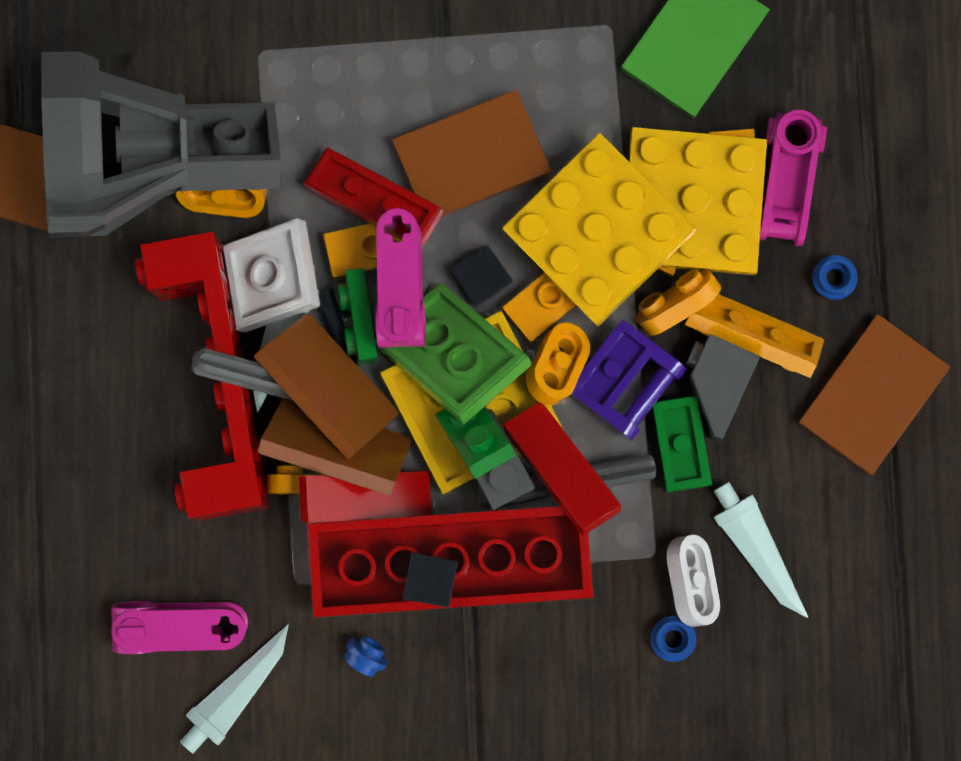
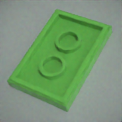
(692, 49)
(463, 356)

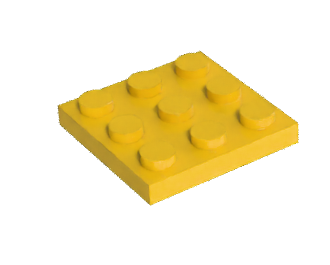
(714, 186)
(599, 229)
(420, 409)

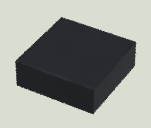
(481, 276)
(430, 580)

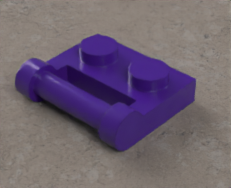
(613, 371)

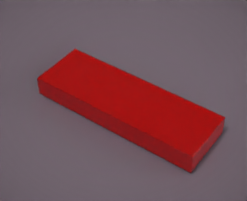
(368, 193)
(562, 468)
(335, 500)

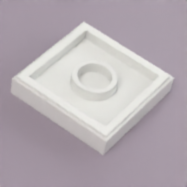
(271, 275)

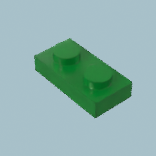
(354, 297)
(477, 441)
(681, 444)

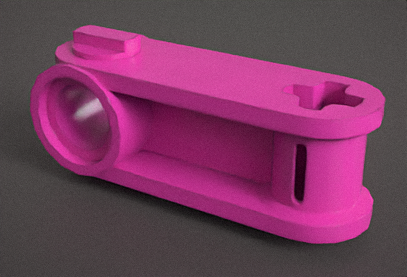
(790, 176)
(399, 283)
(175, 626)

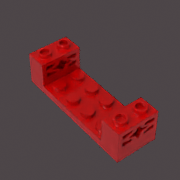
(192, 268)

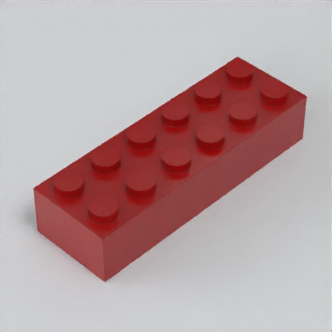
(498, 554)

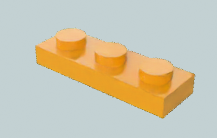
(759, 334)

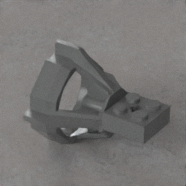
(159, 145)

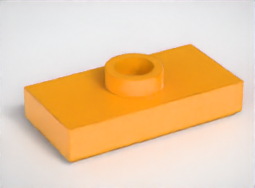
(352, 249)
(538, 307)

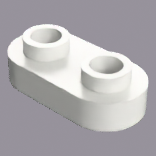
(693, 580)

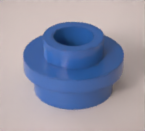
(844, 267)
(683, 650)
(365, 655)

